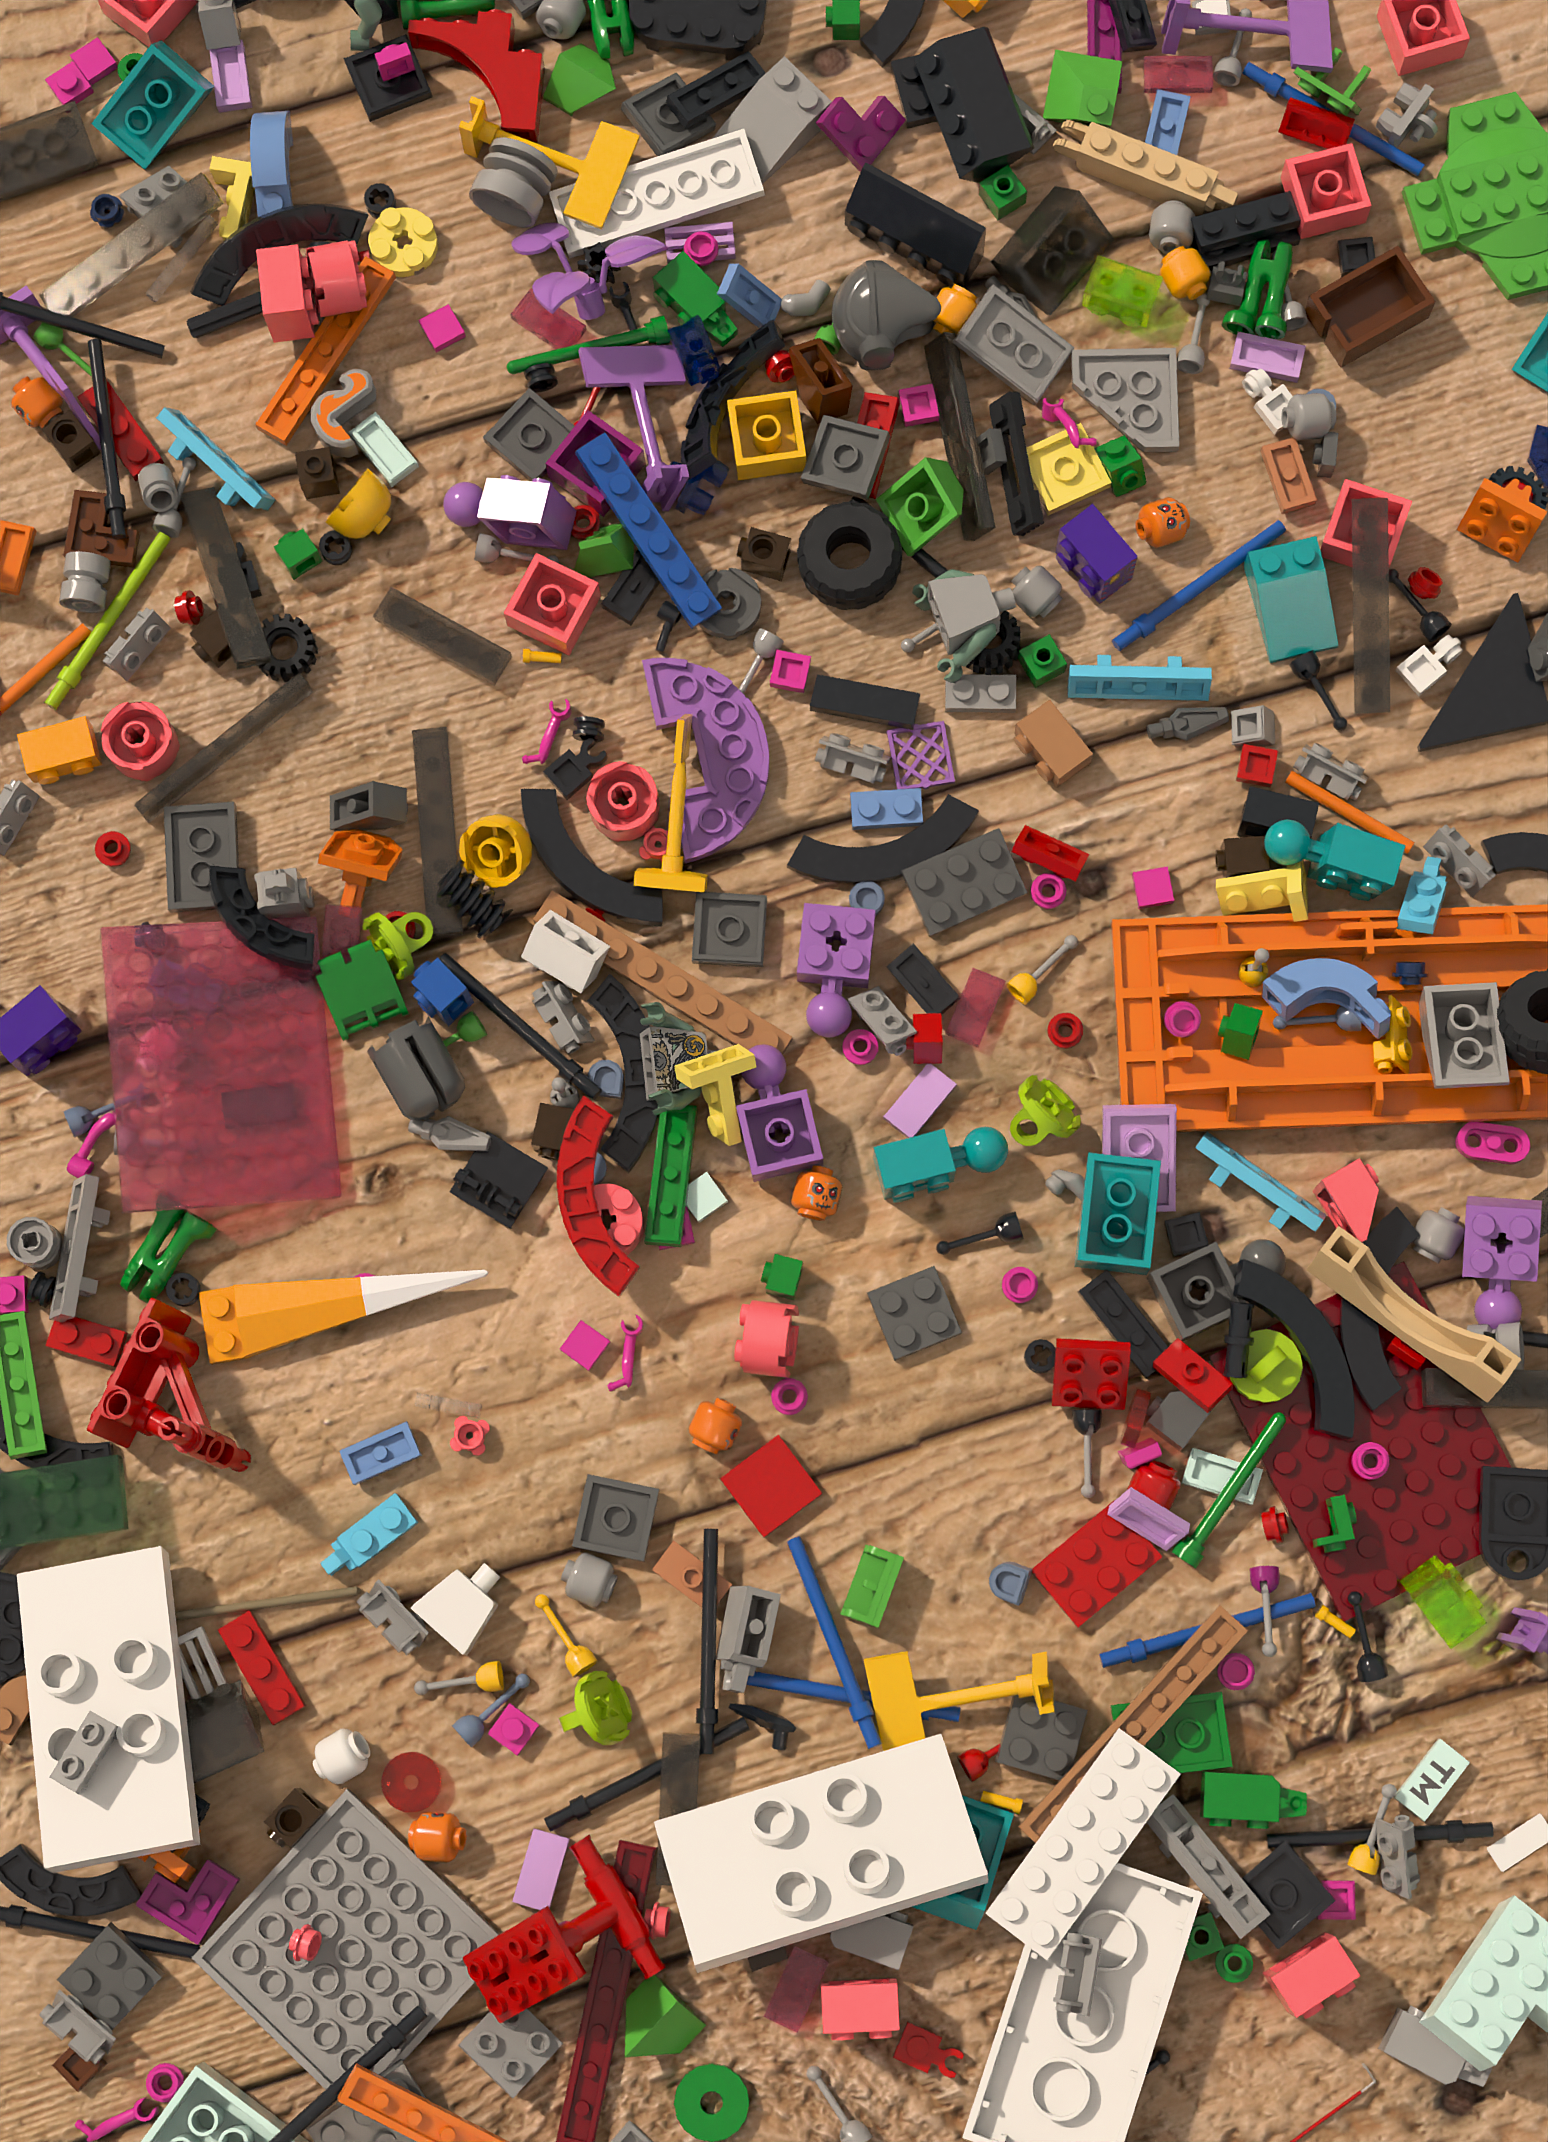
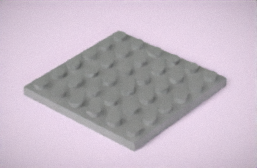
(386, 1944)

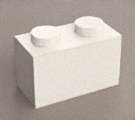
(565, 951)

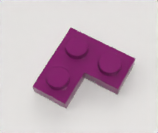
(860, 137)
(190, 1910)

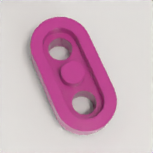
(1491, 1142)

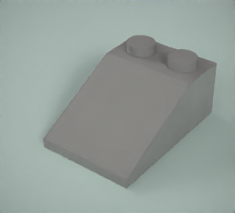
(778, 116)
(1463, 1035)

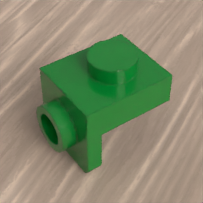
(1122, 465)
(1341, 1517)

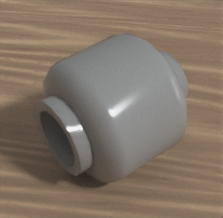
(560, 17)
(1171, 226)
(1309, 416)
(1036, 591)
(1438, 1235)
(589, 1579)

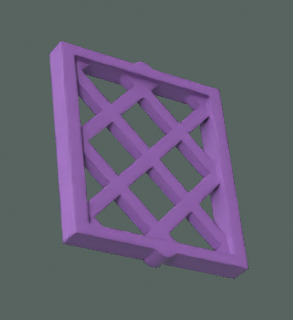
(925, 782)

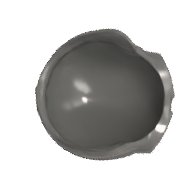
(879, 311)

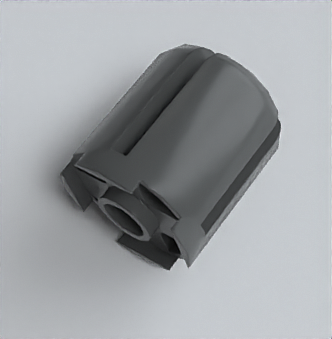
(418, 1070)

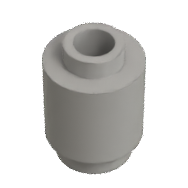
(157, 487)

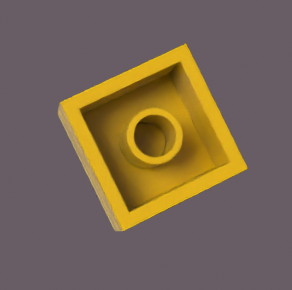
(767, 435)

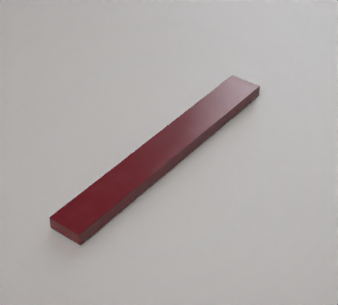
(603, 2009)

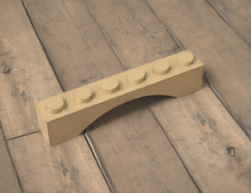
(1466, 1356)

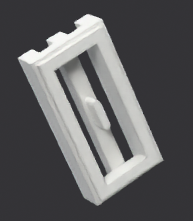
(211, 1658)

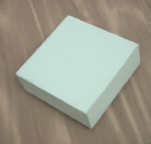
(704, 1197)

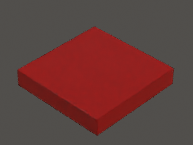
(771, 1486)

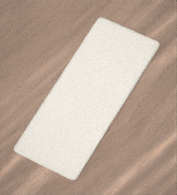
(1519, 1843)

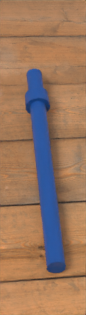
(1276, 85)
(1146, 623)
(1139, 1650)
(832, 1692)
(860, 1710)

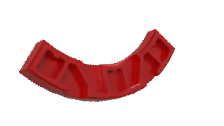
(578, 1199)

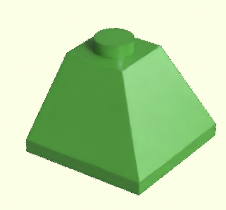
(1082, 89)
(923, 503)

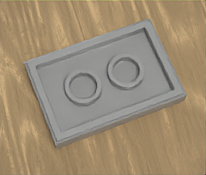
(1013, 344)

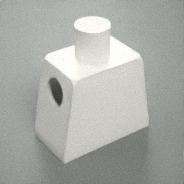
(460, 1607)

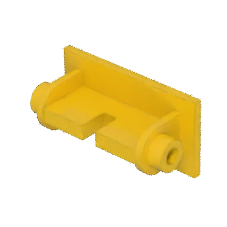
(1396, 1047)

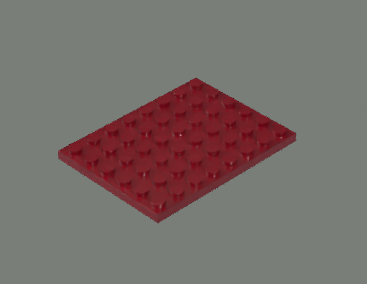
(1406, 1516)

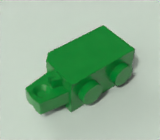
(693, 293)
(1247, 1798)

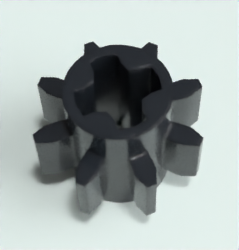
(592, 257)

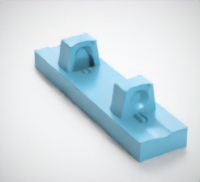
(192, 439)
(1139, 681)
(1272, 1189)

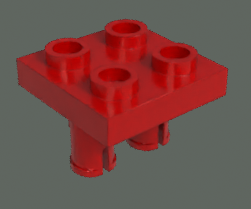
(1091, 1374)

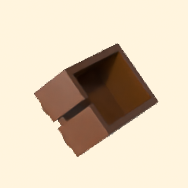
(1369, 306)

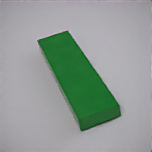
(671, 1177)

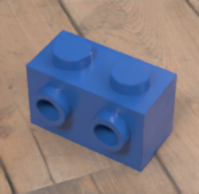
(440, 992)

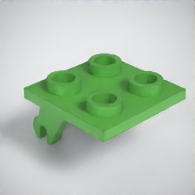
(1340, 102)

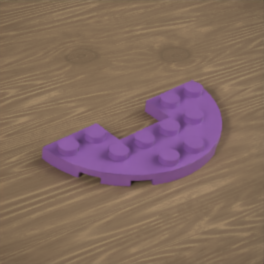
(729, 749)

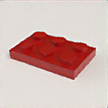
(1094, 1566)

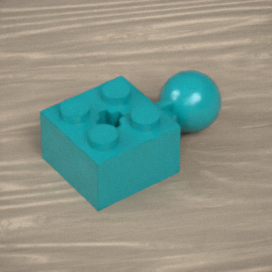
(1339, 857)
(930, 1162)

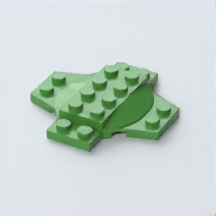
(1490, 194)

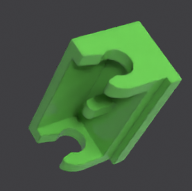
(872, 1586)

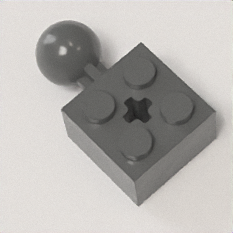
(1209, 1271)

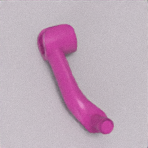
(1055, 412)
(549, 734)
(79, 1164)
(628, 1356)
(116, 2121)

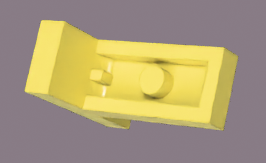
(239, 193)
(1266, 891)
(714, 1075)

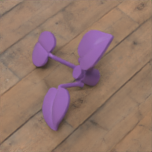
(558, 287)

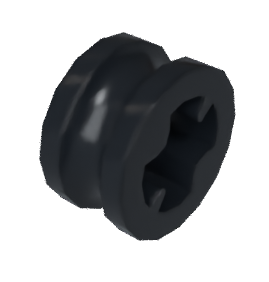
(383, 191)
(541, 377)
(332, 557)
(588, 727)
(41, 1289)
(173, 1294)
(1030, 1352)

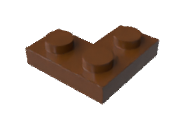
(90, 533)

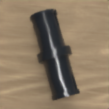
(1238, 1340)

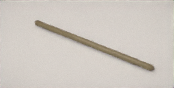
(267, 1603)

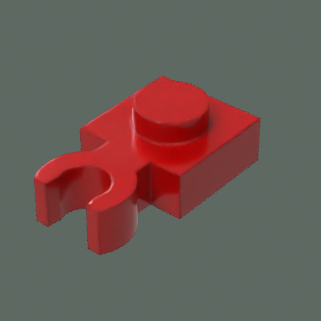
(921, 2048)

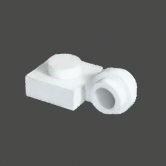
(1272, 402)
(1424, 669)

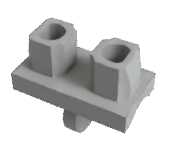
(1414, 102)

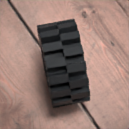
(305, 652)
(1003, 654)

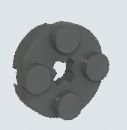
(747, 603)

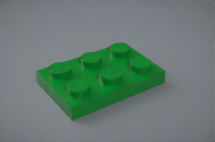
(1193, 1736)

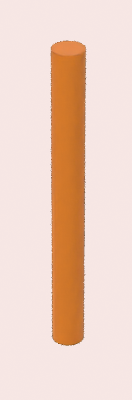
(43, 667)
(1346, 810)

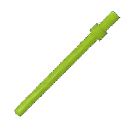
(70, 676)

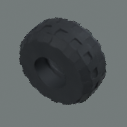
(849, 524)
(1522, 1020)

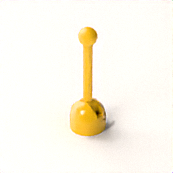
(578, 1658)

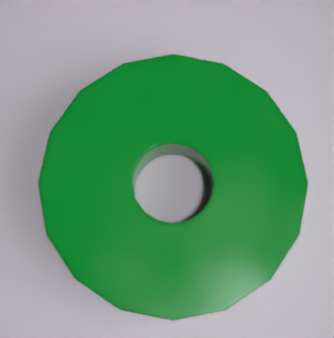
(707, 2125)

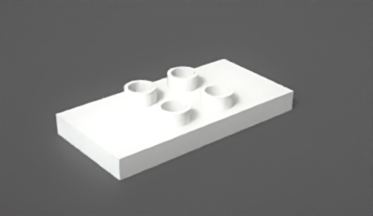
(108, 1644)
(820, 1852)
(1076, 2073)

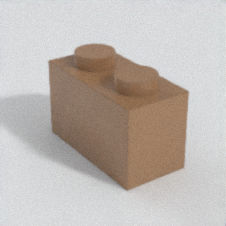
(1052, 744)

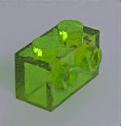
(1122, 292)
(1443, 1601)

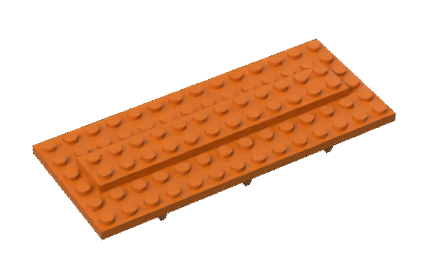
(1310, 1070)

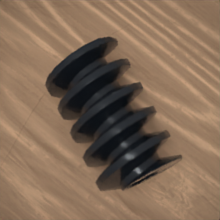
(471, 900)

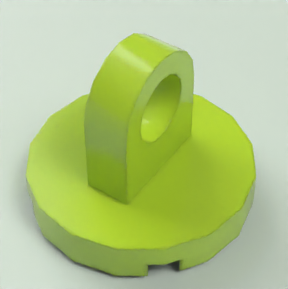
(395, 941)
(1048, 1108)
(1272, 1368)
(600, 1709)

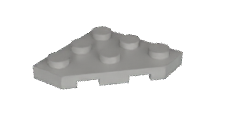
(1132, 392)

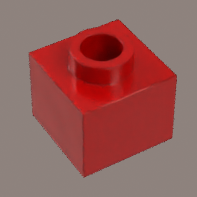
(928, 1041)

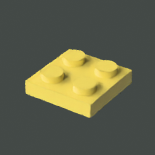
(1065, 473)

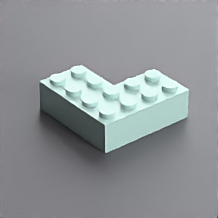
(1495, 1986)
(214, 2111)

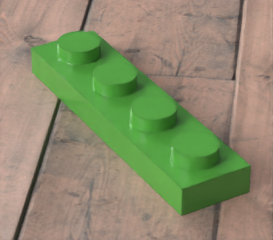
(19, 1389)

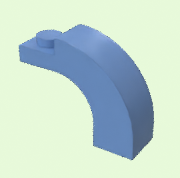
(269, 157)
(1327, 982)

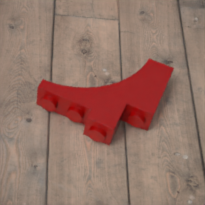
(487, 51)

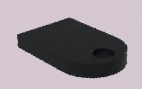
(1513, 1519)

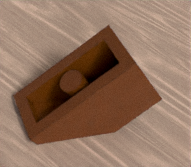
(820, 380)

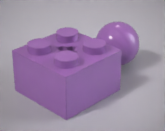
(514, 510)
(850, 966)
(773, 1112)
(1499, 1262)

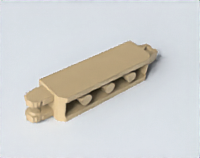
(1144, 168)

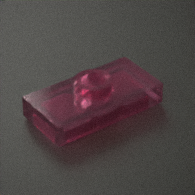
(1178, 74)
(555, 329)
(341, 929)
(975, 1007)
(796, 1989)

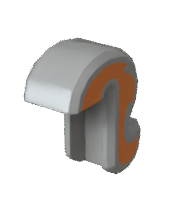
(338, 407)

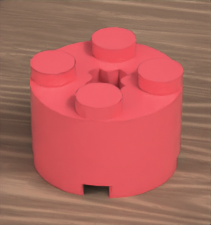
(337, 278)
(143, 759)
(633, 784)
(623, 1208)
(768, 1338)

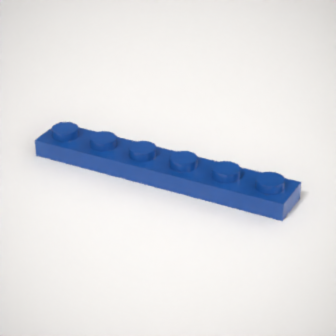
(648, 530)

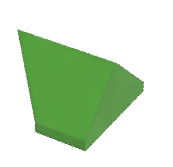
(578, 79)
(605, 552)
(658, 2021)

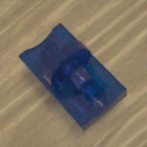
(694, 351)
(696, 498)

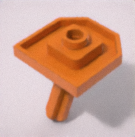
(361, 858)

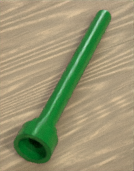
(653, 332)
(1192, 1547)

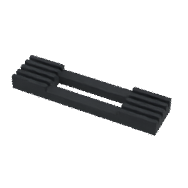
(1023, 508)

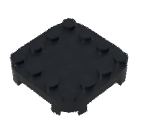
(700, 25)

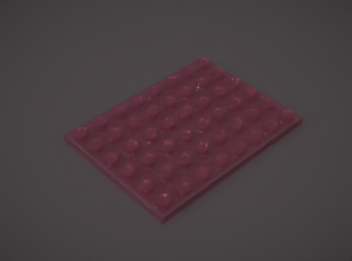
(216, 1070)

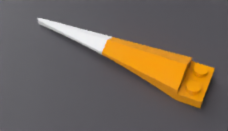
(264, 1316)

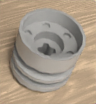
(513, 182)

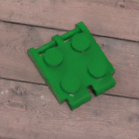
(359, 988)

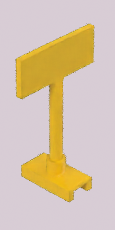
(598, 174)
(671, 872)
(900, 1708)

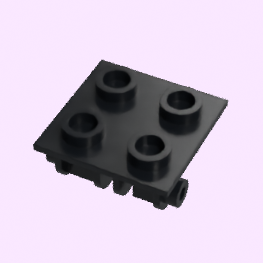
(498, 1181)

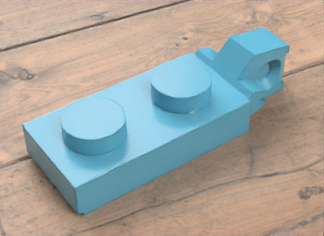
(1423, 899)
(370, 1535)

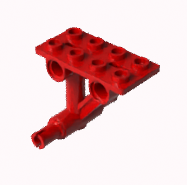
(129, 1404)
(541, 1954)

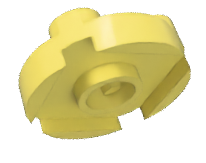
(397, 223)

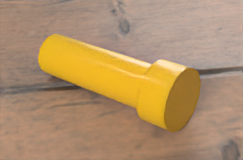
(537, 656)
(1324, 1614)
(1002, 1801)

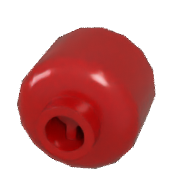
(1156, 1482)

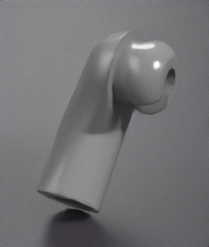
(806, 303)
(1063, 1179)

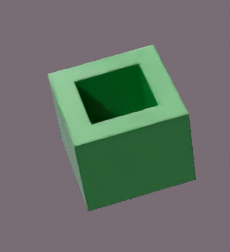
(844, 18)
(1002, 201)
(297, 553)
(1039, 671)
(1240, 1030)
(782, 1276)
(1213, 1942)

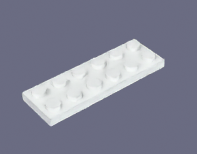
(669, 191)
(1083, 1844)

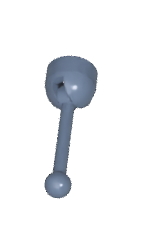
(1343, 1017)
(81, 1119)
(472, 1727)

